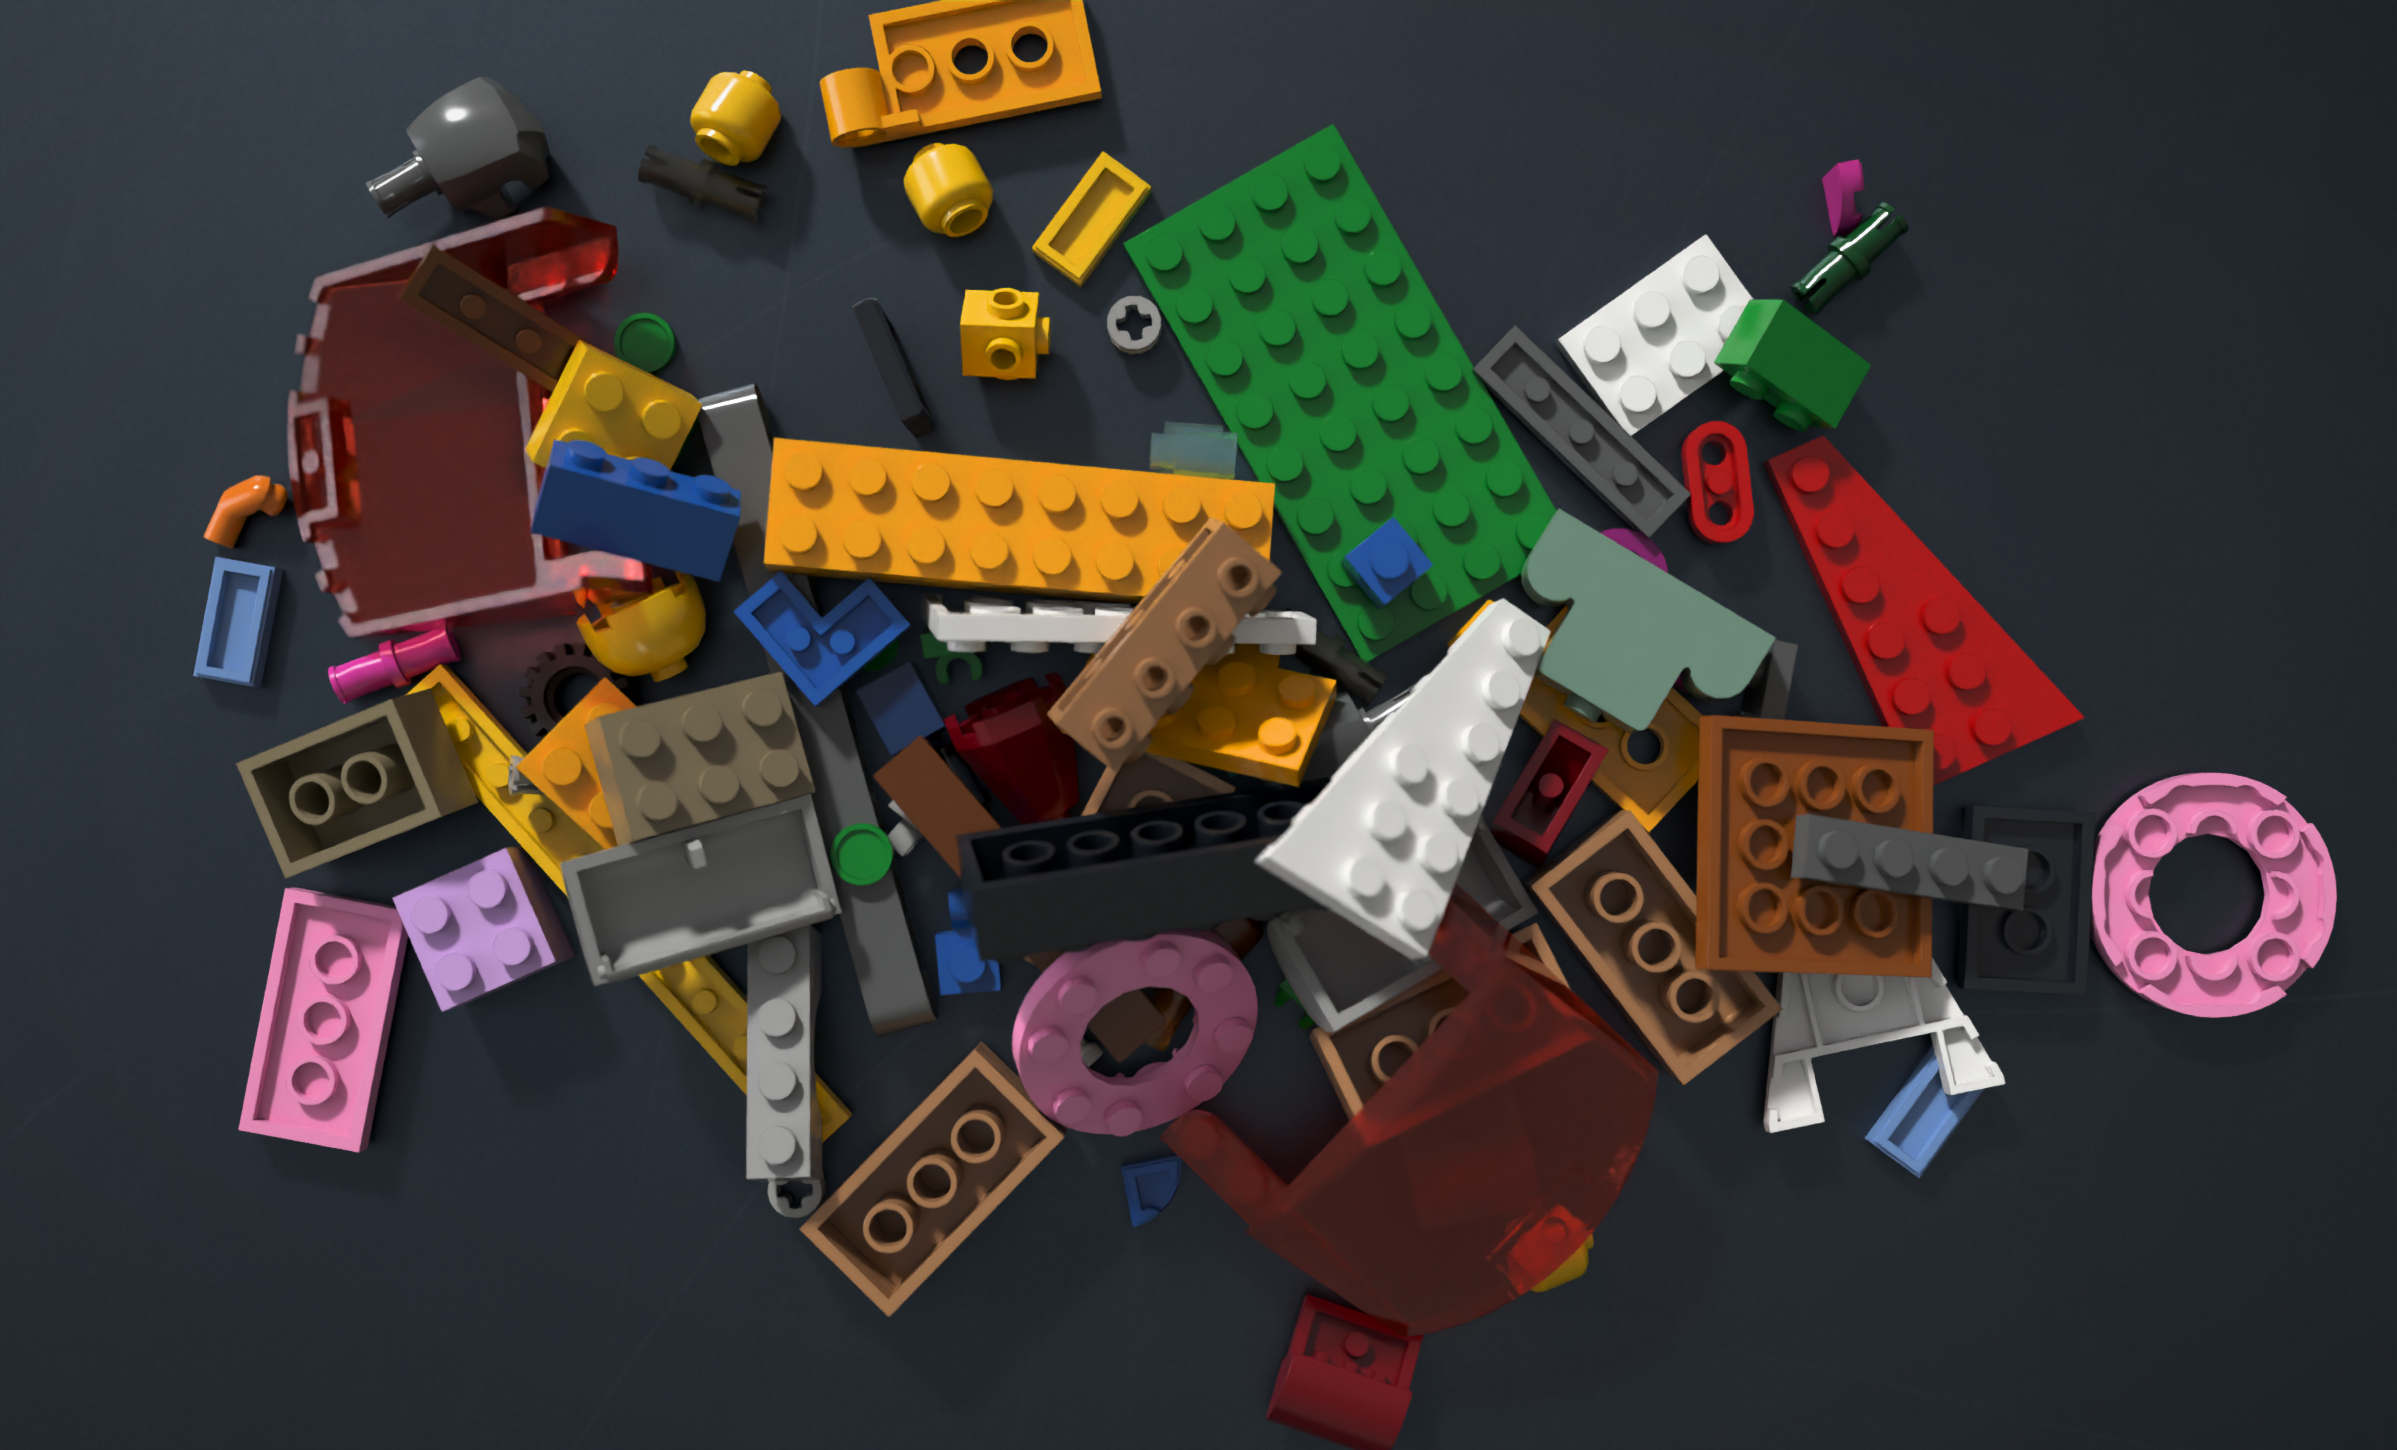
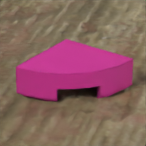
(1839, 192)

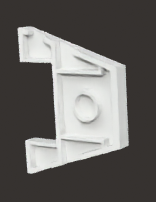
(1855, 1011)

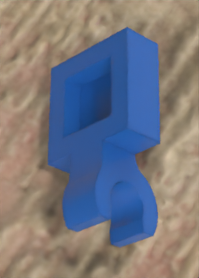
(958, 957)

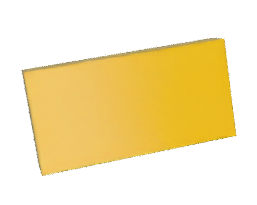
(1091, 219)

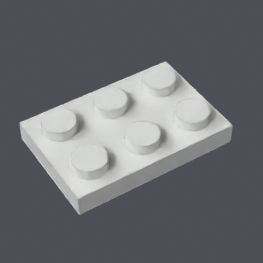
(1658, 336)

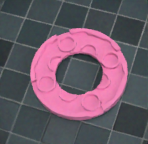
(2295, 909)
(1082, 982)

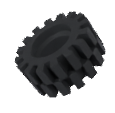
(550, 675)

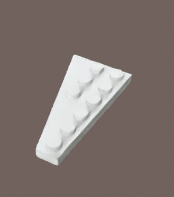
(1084, 625)

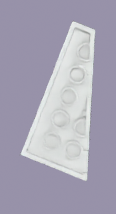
(1408, 800)

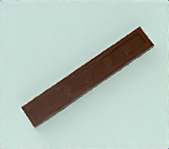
(945, 808)

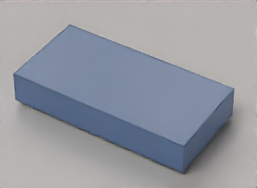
(238, 622)
(1920, 1118)

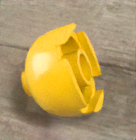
(649, 630)

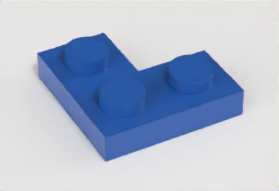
(816, 649)

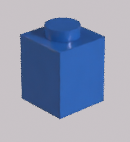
(1386, 563)

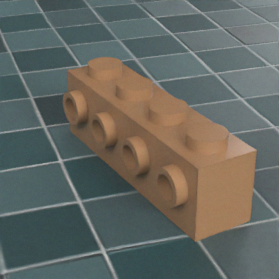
(1165, 645)

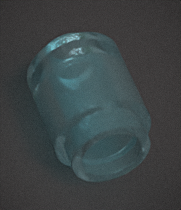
(1194, 450)

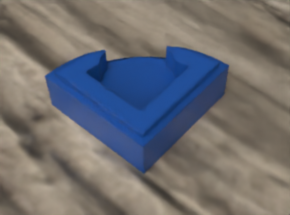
(1150, 1185)

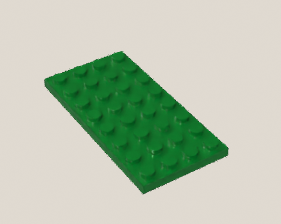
(1344, 385)

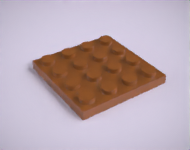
(1749, 793)

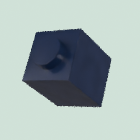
(903, 708)

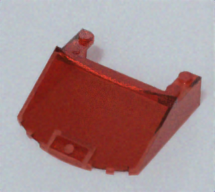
(418, 442)
(1469, 1160)

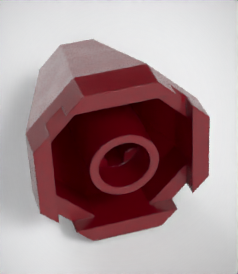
(1020, 749)

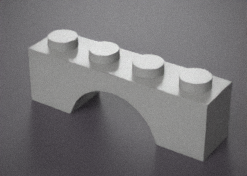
(781, 1084)

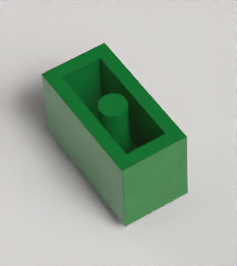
(1791, 365)

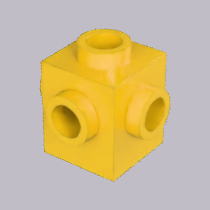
(1002, 334)

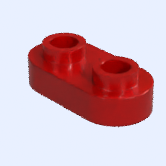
(1718, 484)

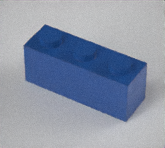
(637, 509)

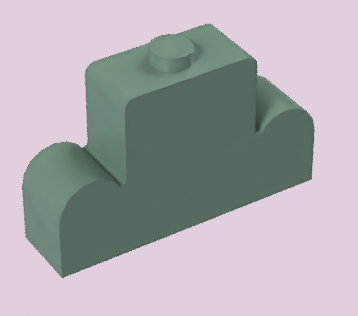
(1631, 629)

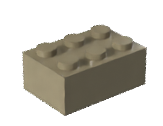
(699, 757)
(357, 782)

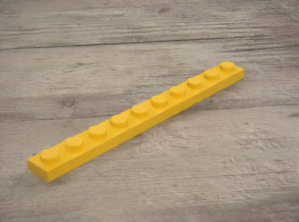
(692, 990)

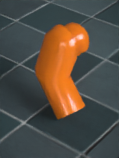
(239, 503)

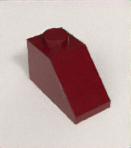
(1547, 793)

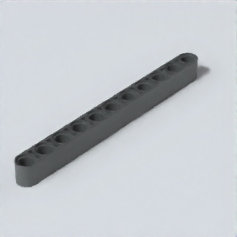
(875, 914)

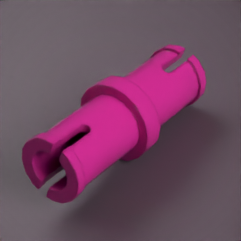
(394, 664)

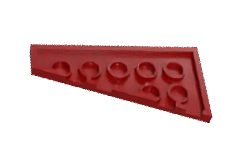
(1908, 623)

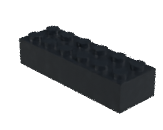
(1129, 872)

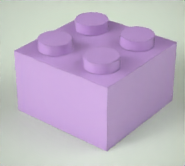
(483, 927)

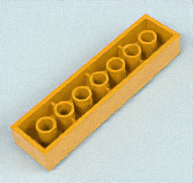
(993, 520)

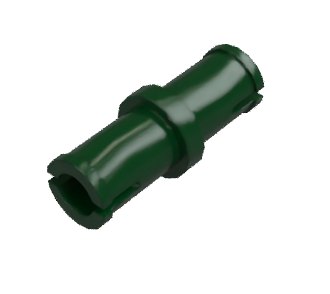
(1849, 258)

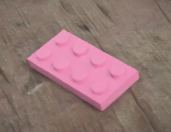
(325, 1020)

